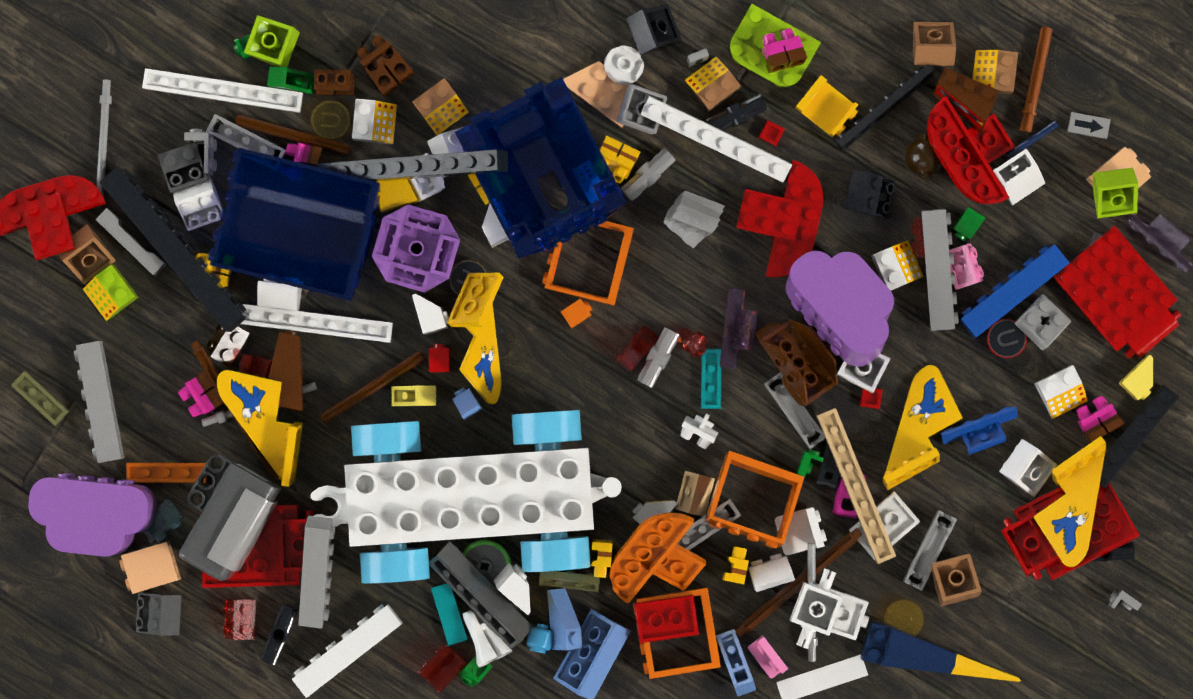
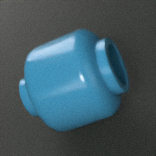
(540, 638)

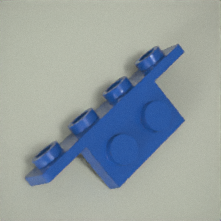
(981, 432)

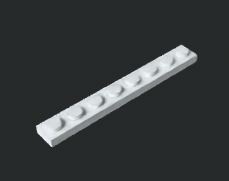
(222, 90)
(715, 138)
(318, 323)

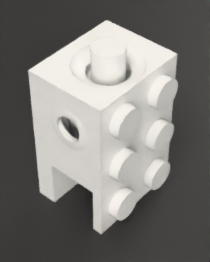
(850, 615)

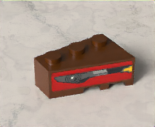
(967, 96)

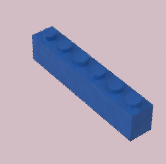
(1013, 291)

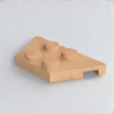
(598, 90)

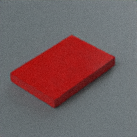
(666, 618)

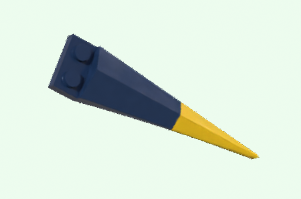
(899, 649)

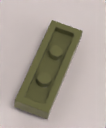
(40, 398)
(569, 580)

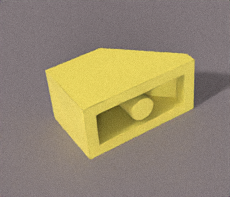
(1139, 379)
(413, 395)

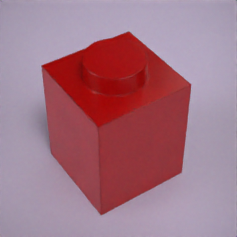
(439, 358)

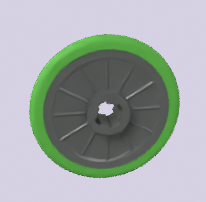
(487, 552)

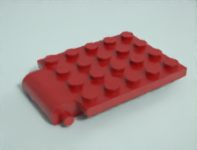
(1120, 294)
(1034, 552)
(275, 556)

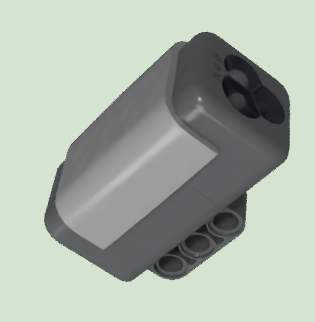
(230, 519)

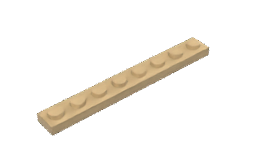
(856, 485)

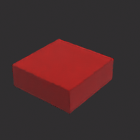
(771, 133)
(871, 400)

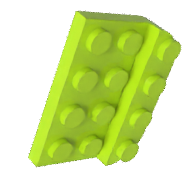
(748, 45)

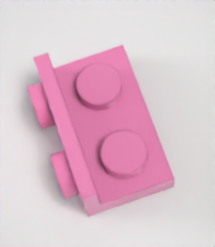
(966, 266)
(767, 657)

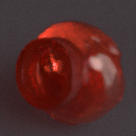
(692, 343)

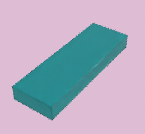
(711, 379)
(449, 614)

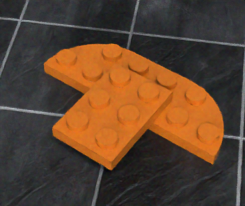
(656, 552)

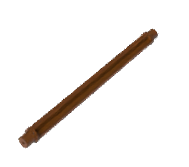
(212, 372)
(794, 586)

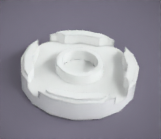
(623, 65)

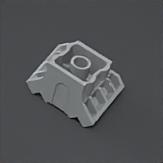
(693, 217)

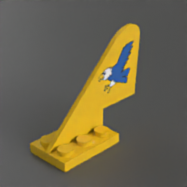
(475, 313)
(255, 406)
(926, 412)
(1070, 518)

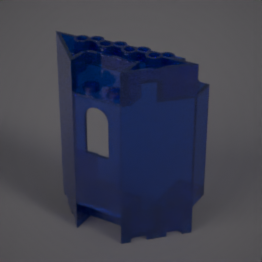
(543, 136)

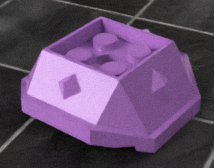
(398, 235)

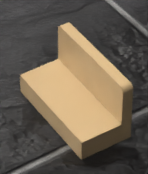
(694, 493)

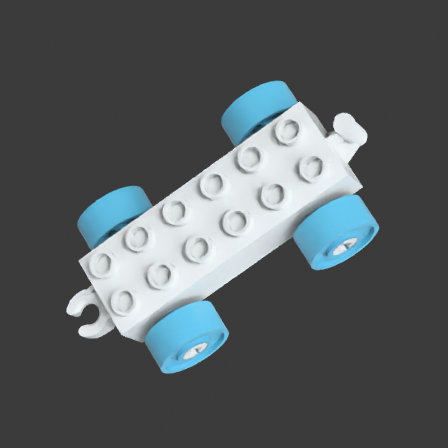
(468, 497)

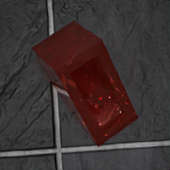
(637, 348)

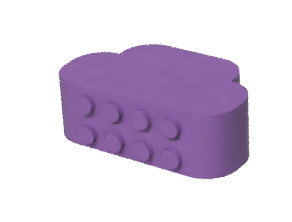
(842, 303)
(91, 513)

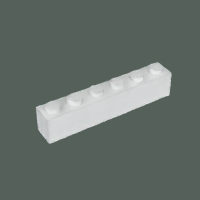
(347, 650)

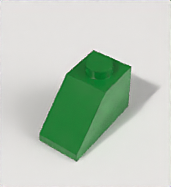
(290, 79)
(967, 224)

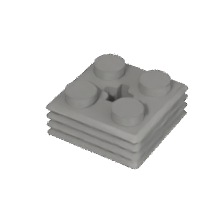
(629, 113)
(1031, 321)

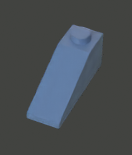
(466, 403)
(563, 621)
(736, 662)

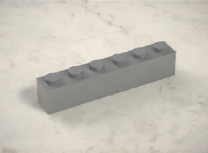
(938, 269)
(99, 401)
(315, 572)

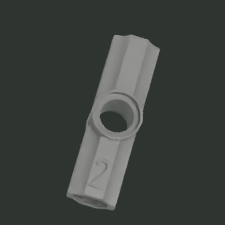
(648, 174)
(658, 357)

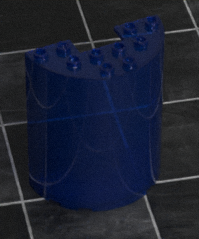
(296, 224)

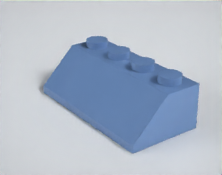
(588, 666)

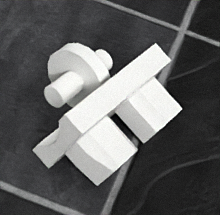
(701, 427)

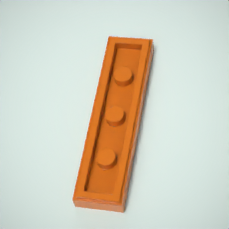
(164, 472)

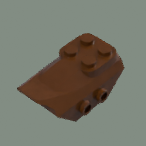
(802, 359)

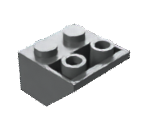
(183, 167)
(158, 613)

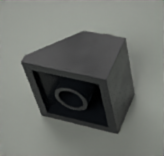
(653, 29)

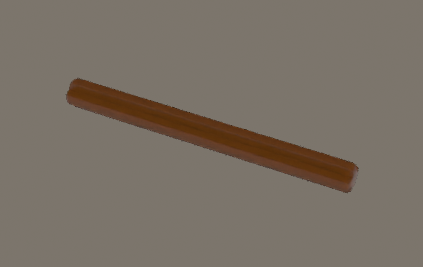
(293, 135)
(372, 387)

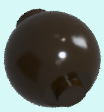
(922, 158)

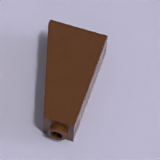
(288, 369)

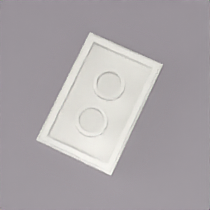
(895, 517)

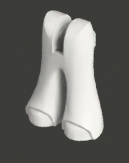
(486, 641)

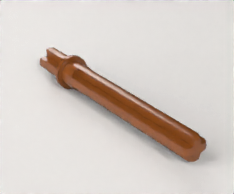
(1036, 79)

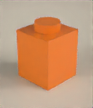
(577, 312)

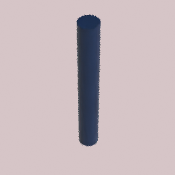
(1032, 139)

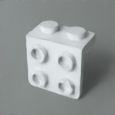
(802, 530)

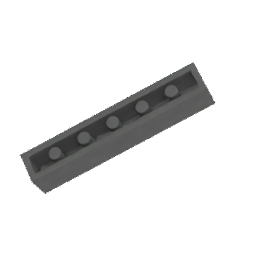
(480, 595)

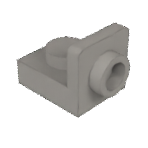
(1127, 601)

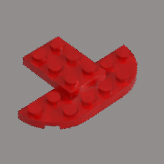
(968, 152)
(45, 210)
(789, 219)

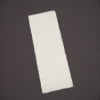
(822, 678)

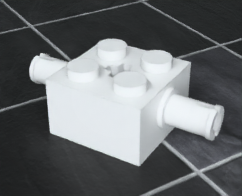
(821, 621)

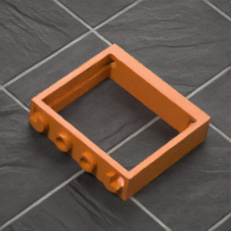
(554, 257)
(765, 470)
(715, 661)

